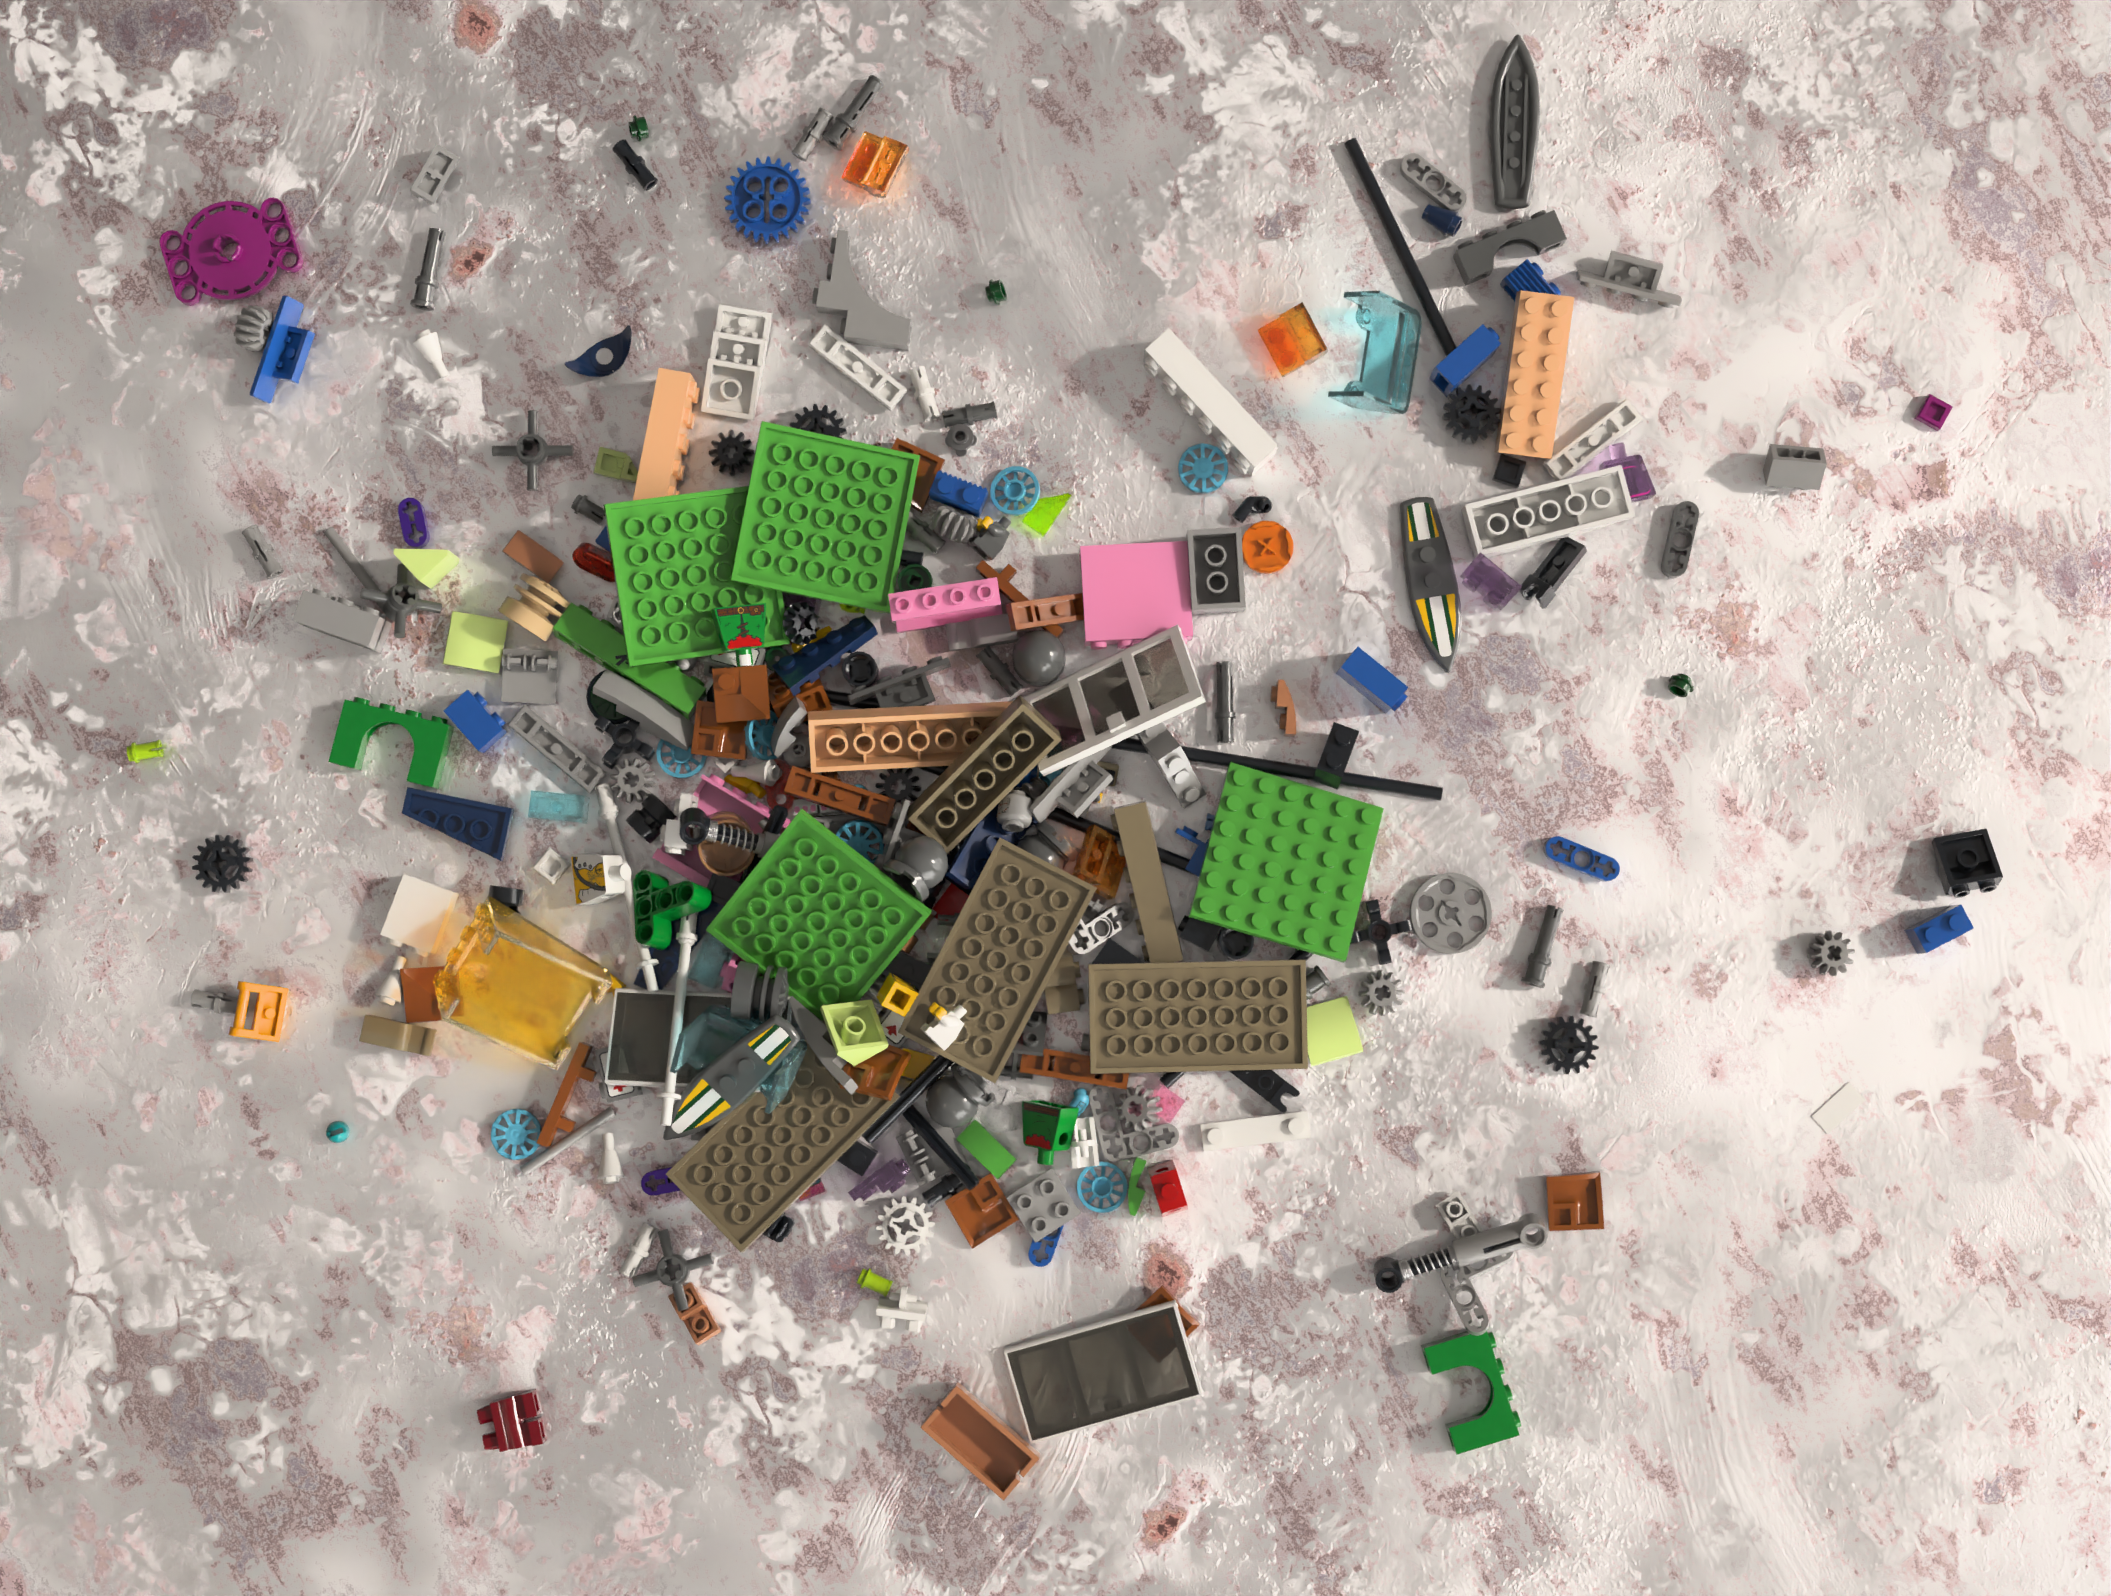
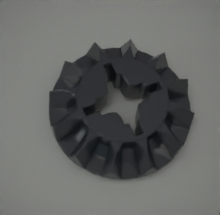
(791, 623)

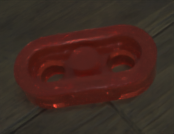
(594, 561)
(777, 789)

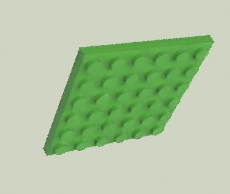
(825, 517)
(677, 566)
(1286, 862)
(819, 915)

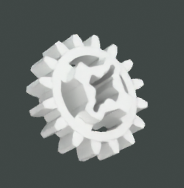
(901, 1238)

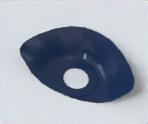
(588, 364)

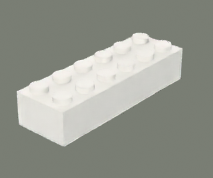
(1209, 403)

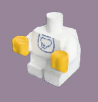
(945, 1026)

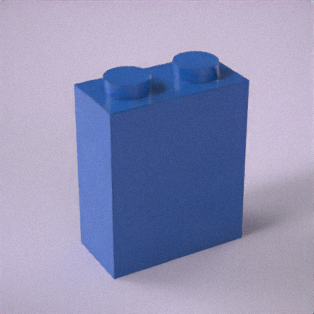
(1465, 360)
(1373, 681)

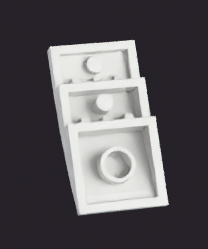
(736, 362)

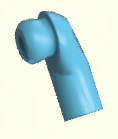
(1080, 1100)

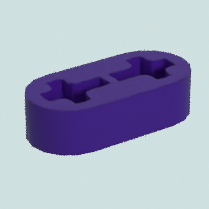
(407, 523)
(664, 1188)

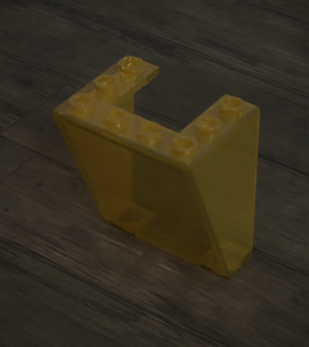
(517, 984)

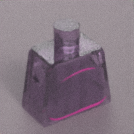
(1635, 472)

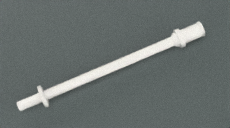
(609, 812)
(686, 938)

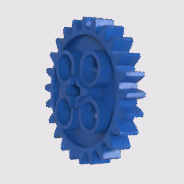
(744, 200)

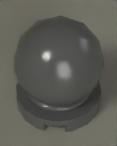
(1038, 658)
(1047, 846)
(918, 866)
(955, 1097)

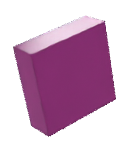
(1933, 412)

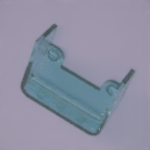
(1387, 356)
(716, 1032)

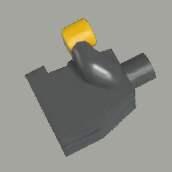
(991, 537)

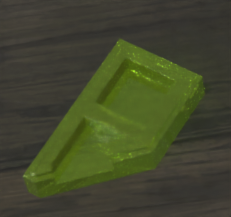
(1045, 513)

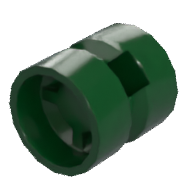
(914, 577)

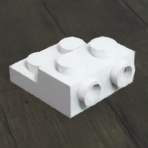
(670, 832)

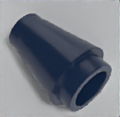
(1443, 220)

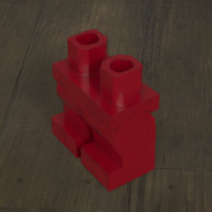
(510, 1426)

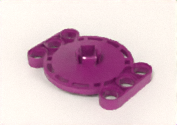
(250, 261)

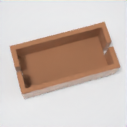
(980, 1440)

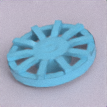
(1203, 468)
(1015, 491)
(763, 737)
(679, 756)
(859, 841)
(515, 1134)
(1102, 1187)

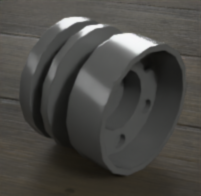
(758, 992)

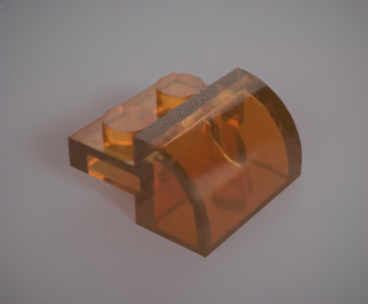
(875, 164)
(1293, 340)
(1100, 862)

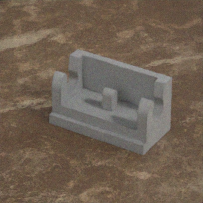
(434, 174)

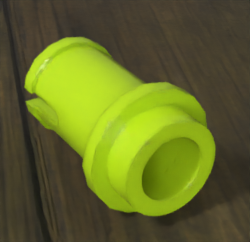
(143, 751)
(874, 1282)

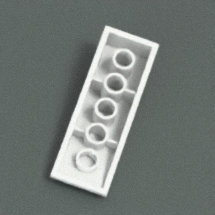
(1547, 512)

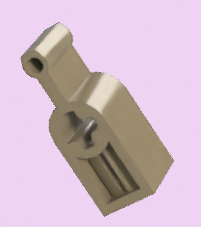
(397, 1035)

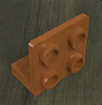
(811, 695)

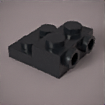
(1967, 863)

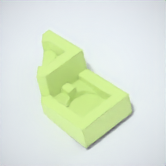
(615, 465)

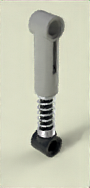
(712, 831)
(1463, 1251)

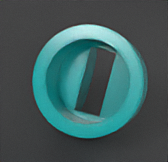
(339, 1137)

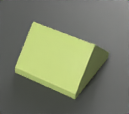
(427, 564)
(854, 1030)

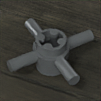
(525, 443)
(400, 601)
(680, 1276)

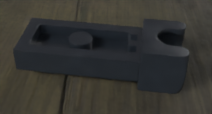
(1553, 571)
(1267, 1085)

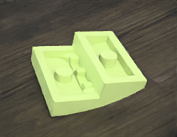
(475, 642)
(1331, 1031)

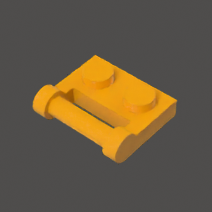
(267, 1014)

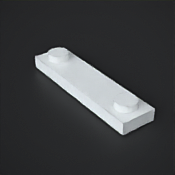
(857, 367)
(1593, 441)
(1255, 1130)

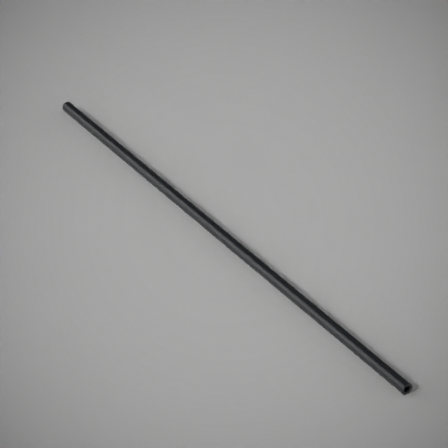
(1224, 759)

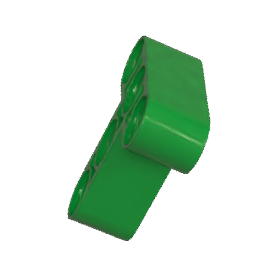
(659, 904)

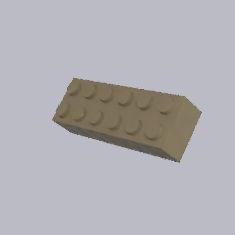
(983, 774)

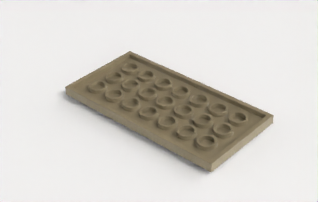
(1000, 956)
(1197, 1016)
(763, 1162)

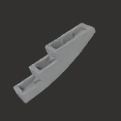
(651, 712)
(819, 1041)

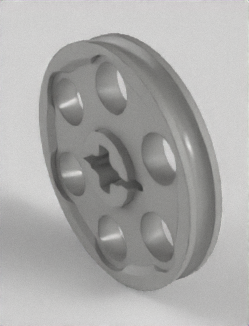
(1464, 913)

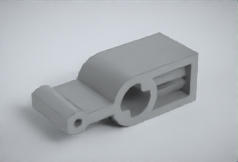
(980, 633)

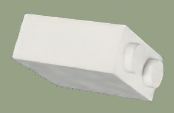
(419, 915)

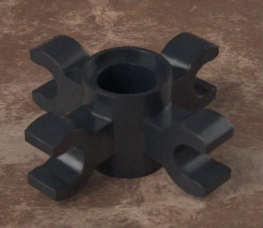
(614, 753)
(1381, 945)

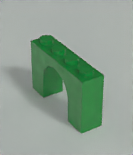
(361, 721)
(1496, 1419)

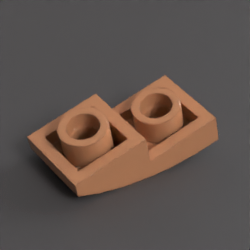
(533, 556)
(1283, 700)
(698, 1317)

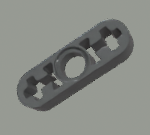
(1690, 522)

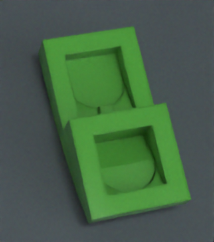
(986, 1149)
(1135, 1193)

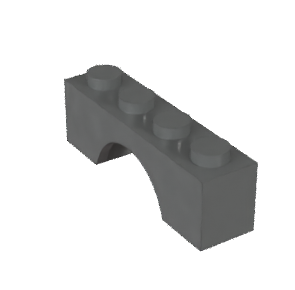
(1539, 234)

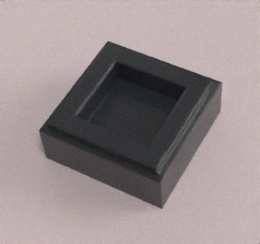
(1509, 470)

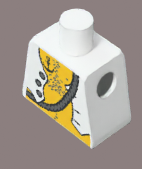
(598, 877)

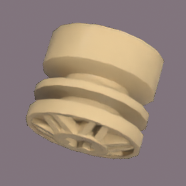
(534, 606)

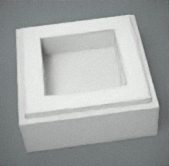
(551, 866)

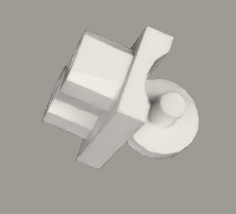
(1084, 1144)
(903, 1307)

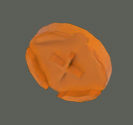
(1267, 547)

